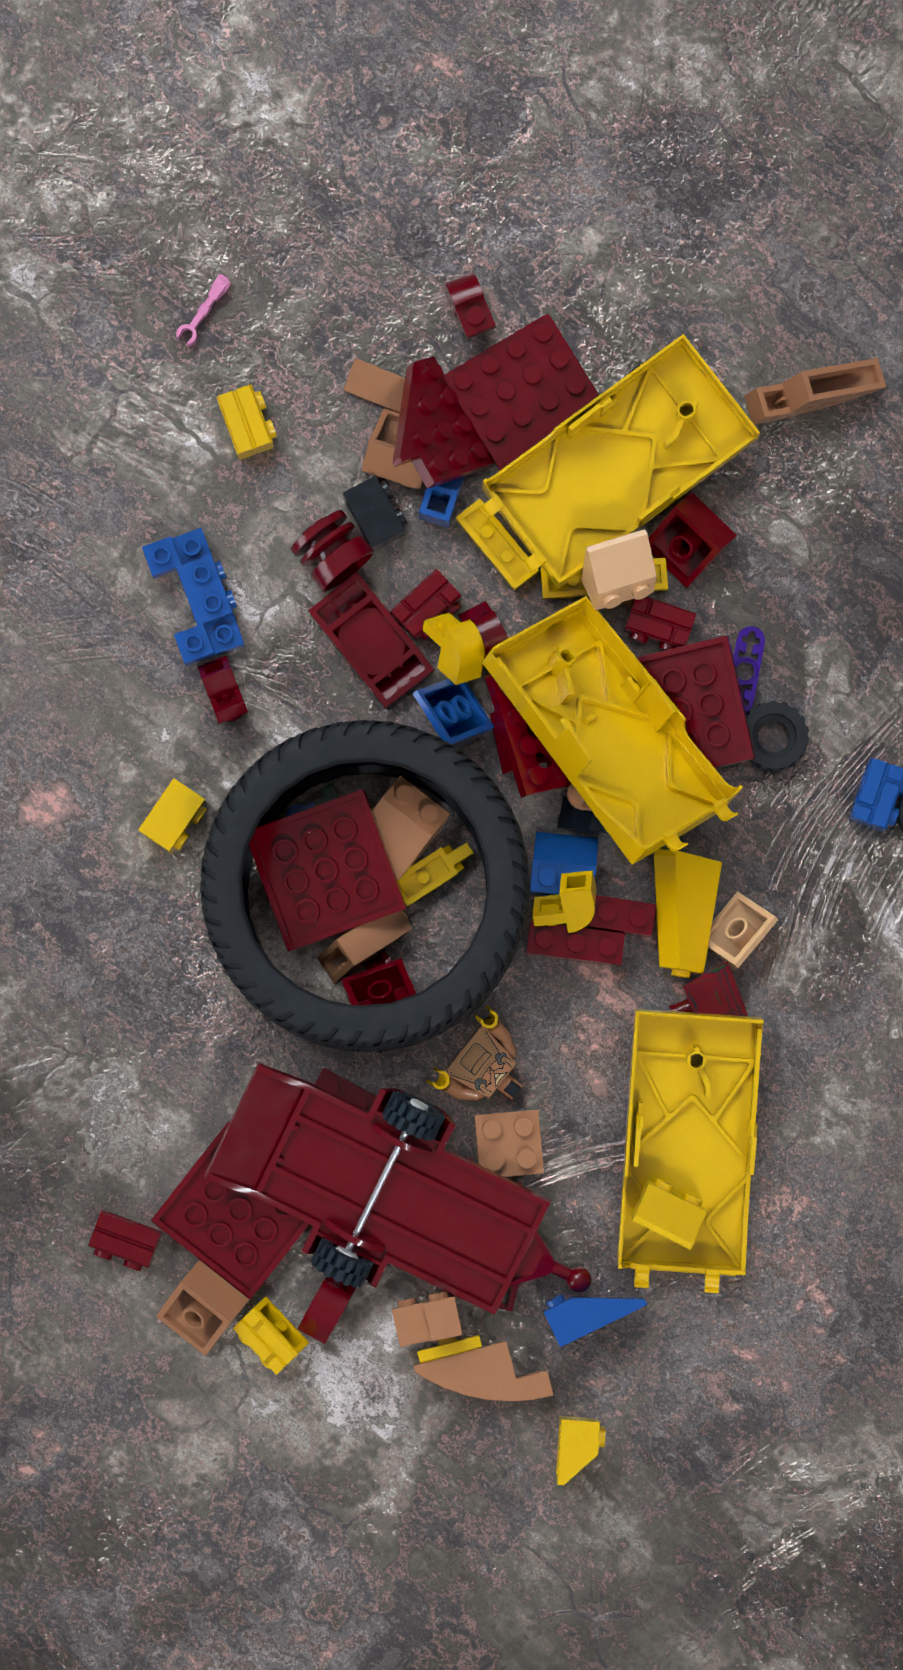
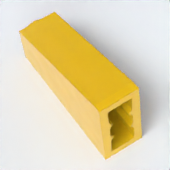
(685, 909)

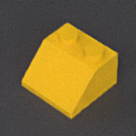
(669, 1213)
(577, 1445)

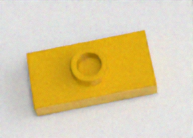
(449, 1347)

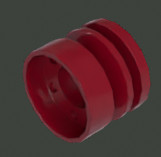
(328, 545)

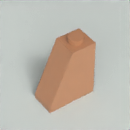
(363, 944)

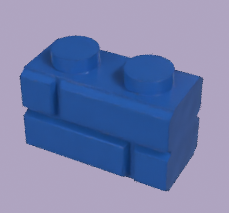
(878, 795)

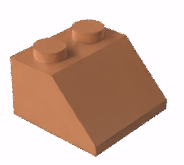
(381, 450)
(202, 1307)

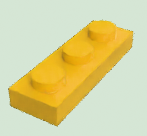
(496, 544)

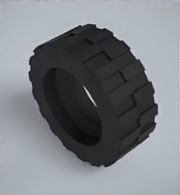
(797, 735)

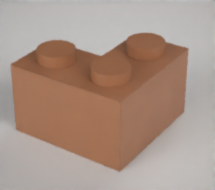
(427, 1319)

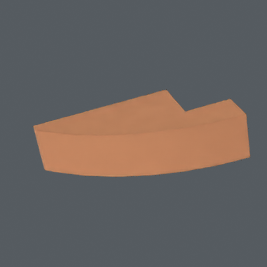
(815, 390)
(486, 1375)

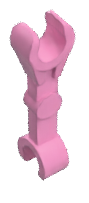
(217, 290)

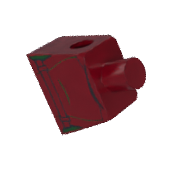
(712, 994)

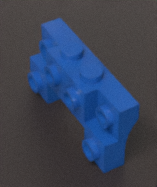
(201, 580)

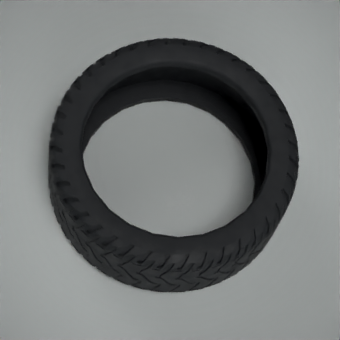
(356, 750)

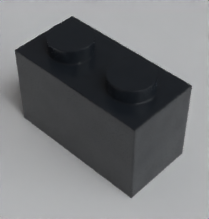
(374, 513)

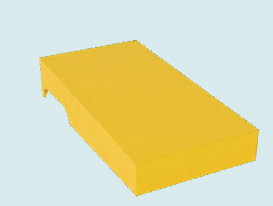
(619, 460)
(695, 1130)

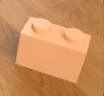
(619, 570)

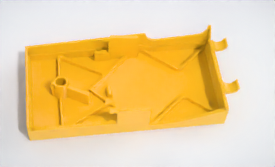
(610, 730)

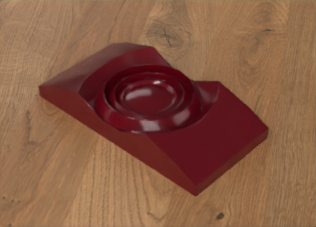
(371, 640)

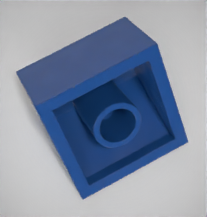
(559, 855)

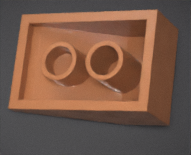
(407, 823)

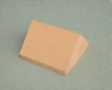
(739, 930)

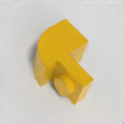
(460, 647)
(572, 906)

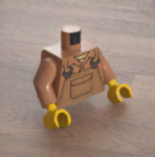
(482, 1064)

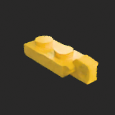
(433, 872)

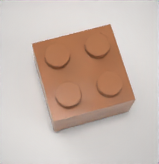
(510, 1143)

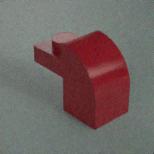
(469, 305)
(487, 625)
(222, 690)
(326, 1309)

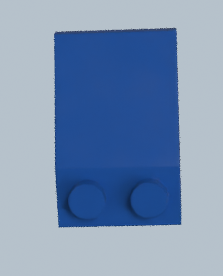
(454, 712)
(579, 1315)

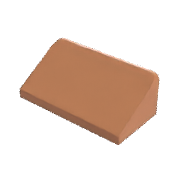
(375, 385)

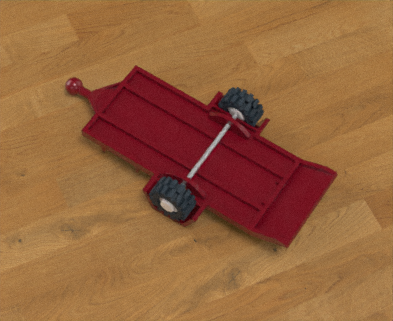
(384, 1190)

